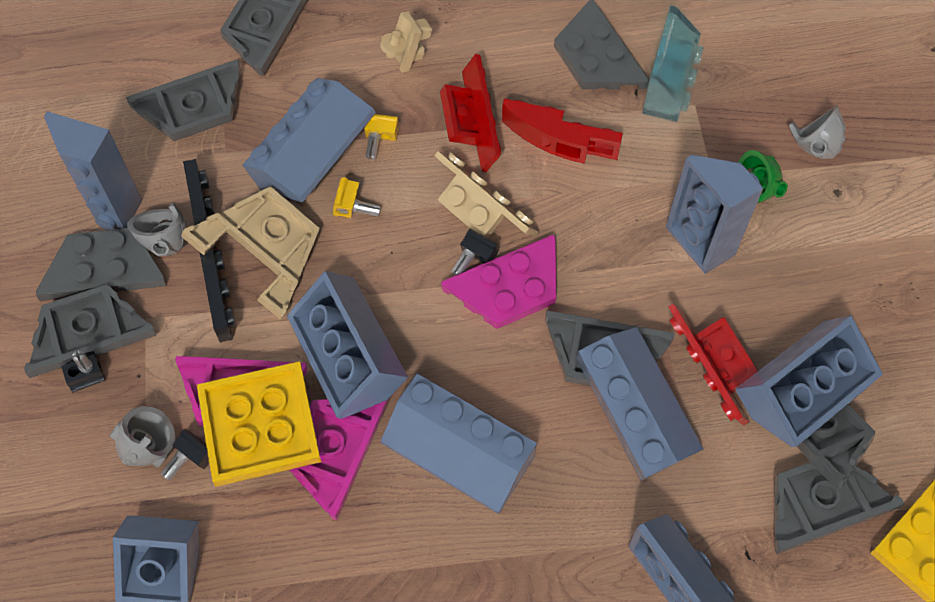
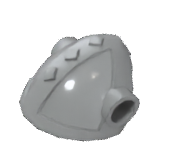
(823, 136)
(157, 236)
(144, 437)

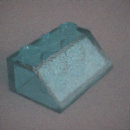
(673, 68)

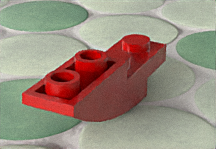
(547, 131)

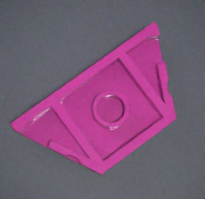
(509, 284)
(202, 370)
(341, 450)

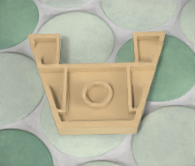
(271, 232)

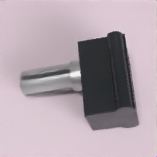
(475, 246)
(88, 371)
(187, 447)

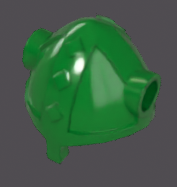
(767, 172)

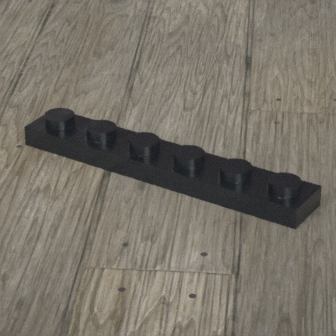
(212, 261)

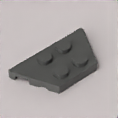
(259, 28)
(597, 53)
(190, 102)
(98, 260)
(87, 322)
(575, 332)
(838, 445)
(812, 508)

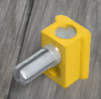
(378, 128)
(346, 201)

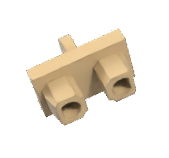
(405, 41)

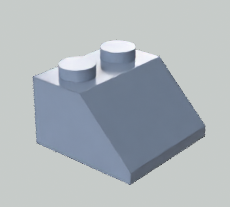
(155, 559)

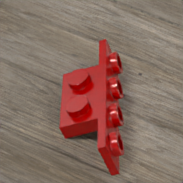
(470, 114)
(721, 355)

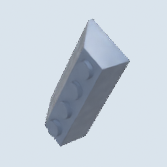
(308, 139)
(96, 170)
(712, 209)
(345, 345)
(810, 381)
(638, 402)
(458, 443)
(674, 563)

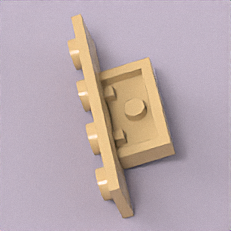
(475, 203)

